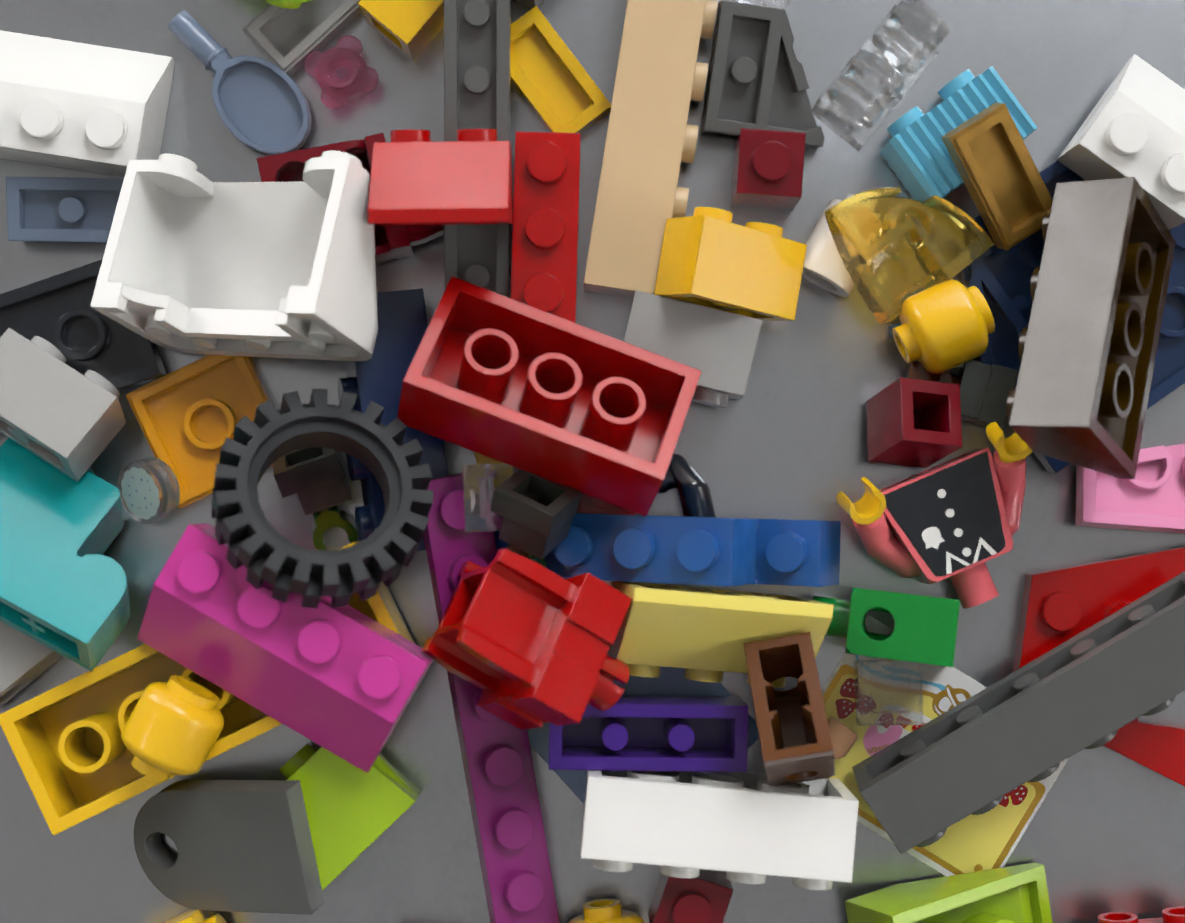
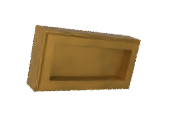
(999, 175)

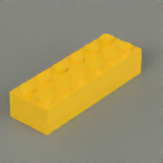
(73, 738)

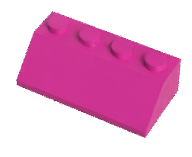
(309, 668)

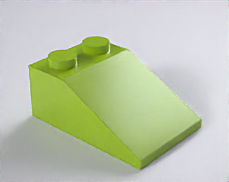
(983, 896)

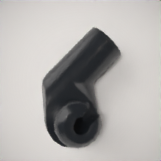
(690, 487)

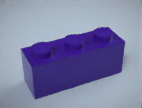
(655, 736)

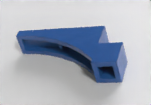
(698, 550)

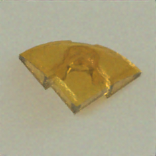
(902, 245)

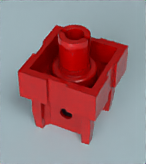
(532, 640)

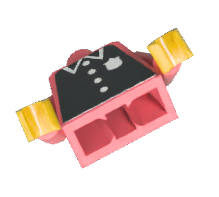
(947, 517)

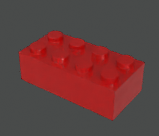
(547, 396)

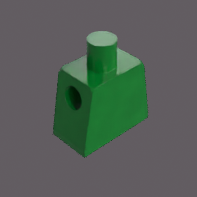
(922, 630)

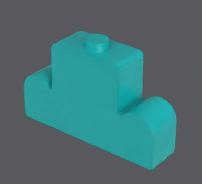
(52, 557)

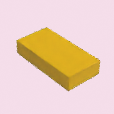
(553, 77)

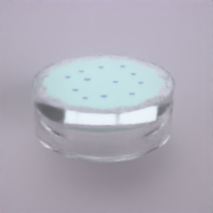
(148, 490)

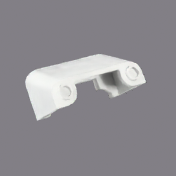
(244, 261)

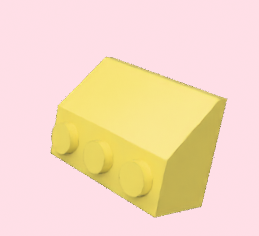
(707, 628)

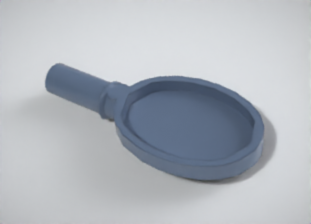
(249, 93)

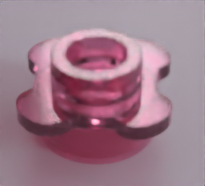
(337, 90)

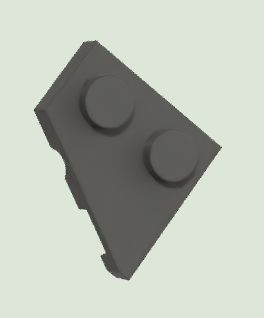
(756, 75)

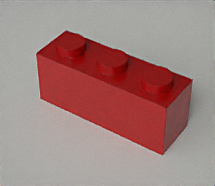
(546, 221)

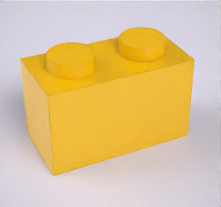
(730, 265)

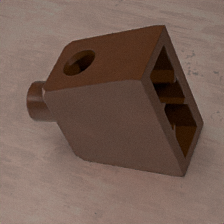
(792, 721)

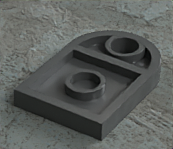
(235, 844)

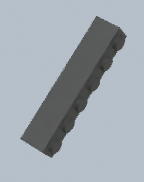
(1030, 720)

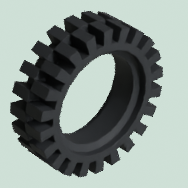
(296, 567)

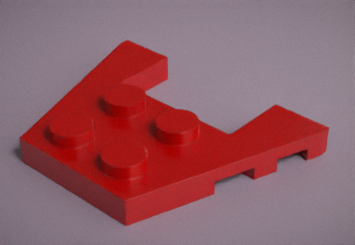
(1075, 597)

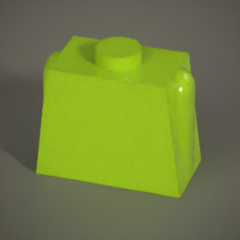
(347, 804)

